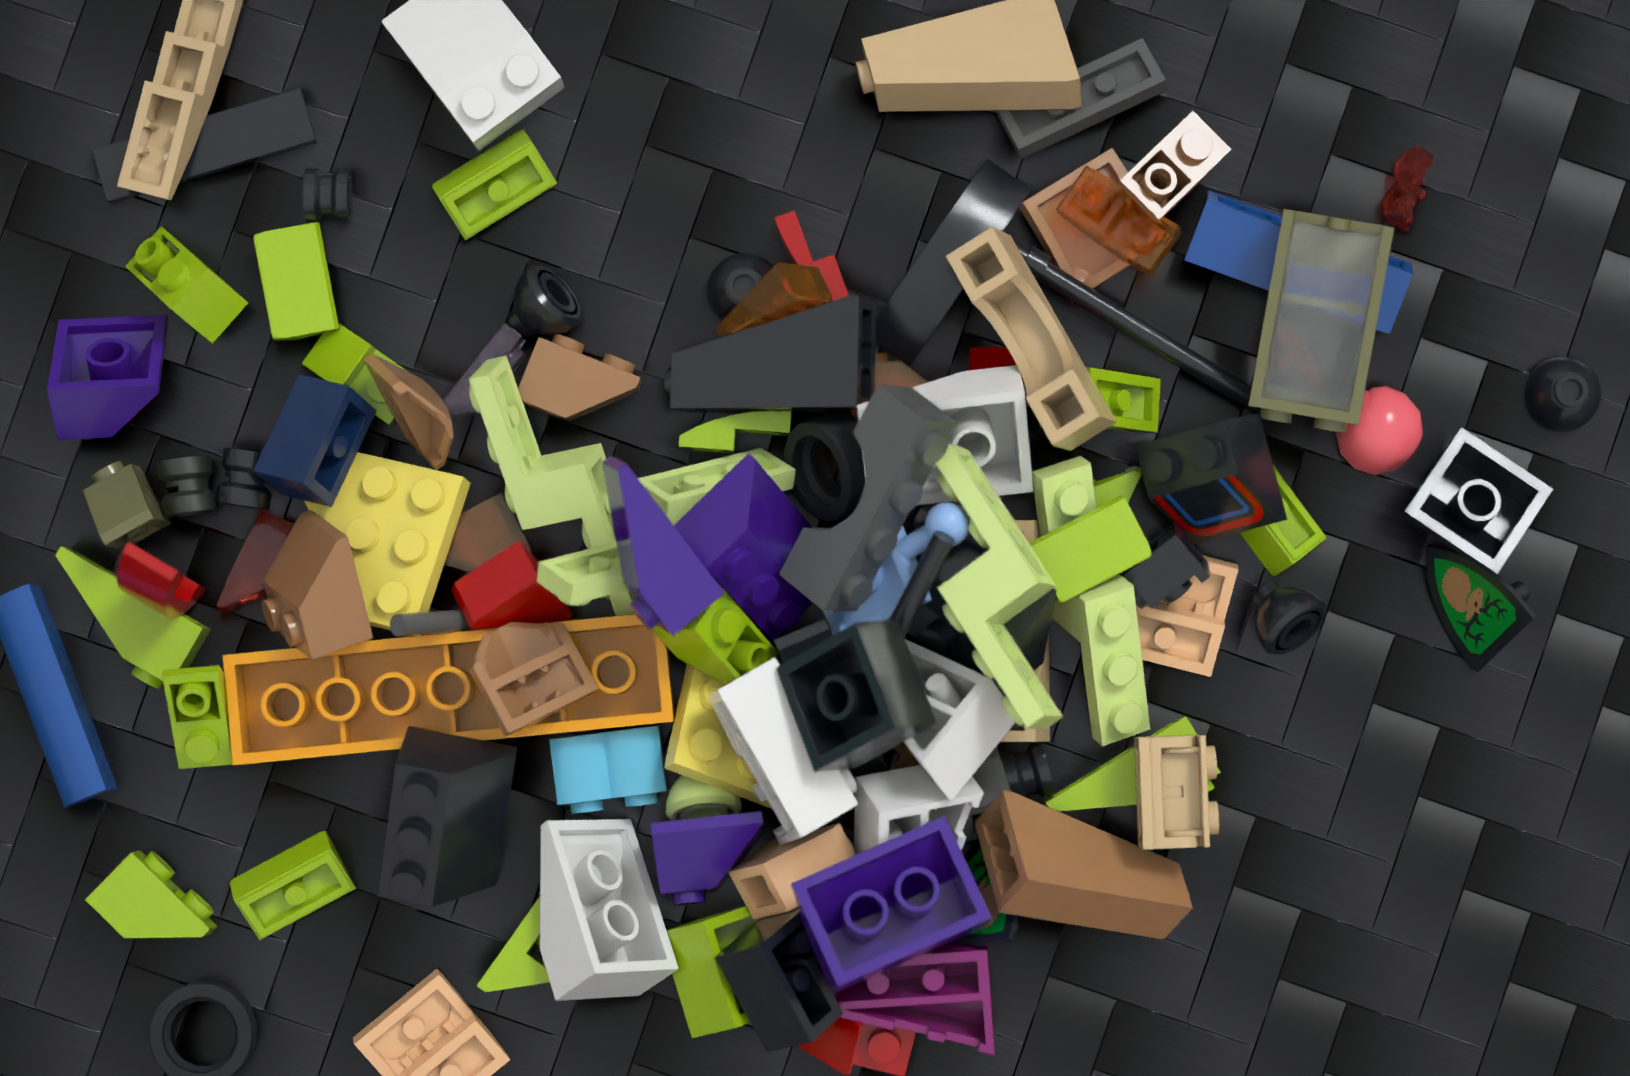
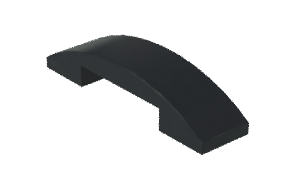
(931, 282)

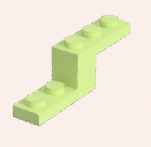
(546, 486)
(598, 571)
(995, 590)
(1098, 618)

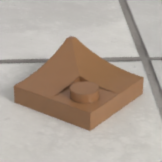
(1065, 243)

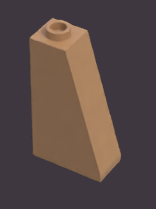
(1076, 873)

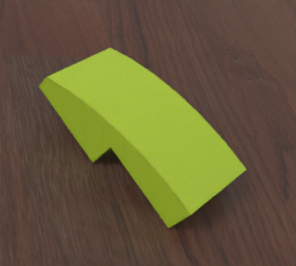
(720, 434)

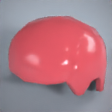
(1386, 432)

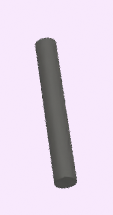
(429, 623)

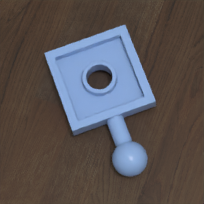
(900, 565)

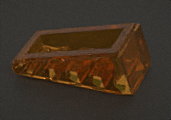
(779, 294)

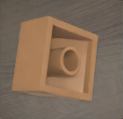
(315, 590)

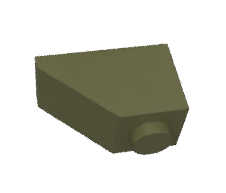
(124, 505)

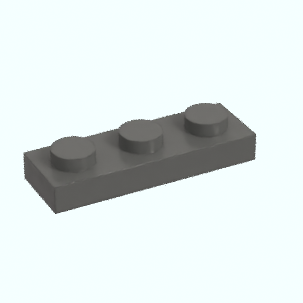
(1107, 88)

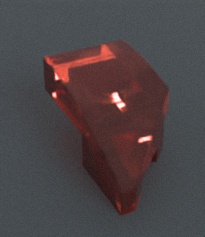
(254, 561)

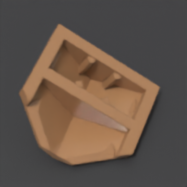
(416, 410)
(529, 673)

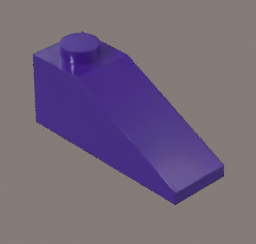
(654, 557)

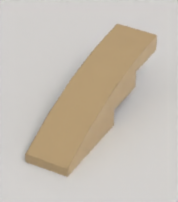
(179, 97)

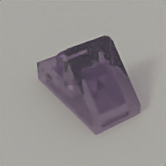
(504, 343)

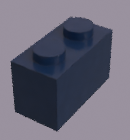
(315, 440)

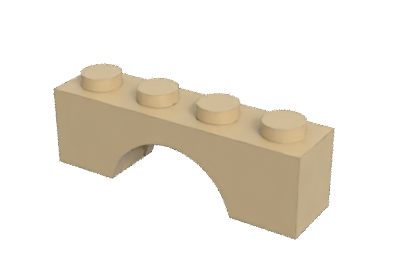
(1016, 307)

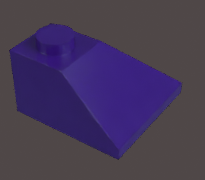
(104, 373)
(700, 852)

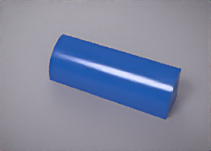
(1244, 242)
(53, 696)

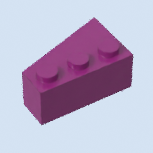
(933, 994)

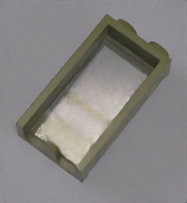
(1320, 319)

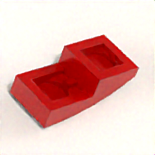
(797, 249)

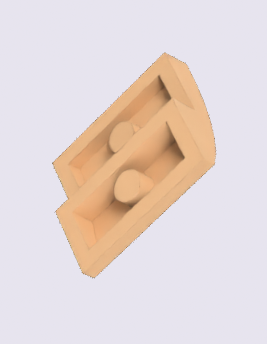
(1190, 628)
(431, 1035)

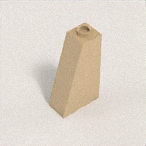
(974, 60)

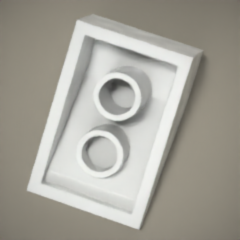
(475, 62)
(989, 424)
(599, 912)

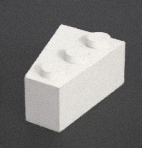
(967, 719)
(767, 736)
(905, 800)

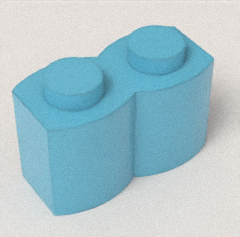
(609, 766)

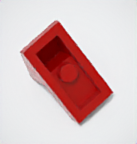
(863, 1045)

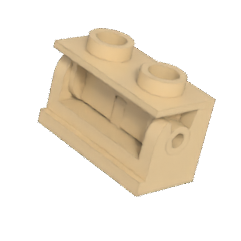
(1174, 791)

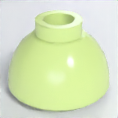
(698, 800)

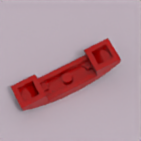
(156, 583)

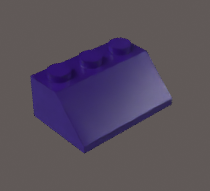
(744, 539)
(889, 904)

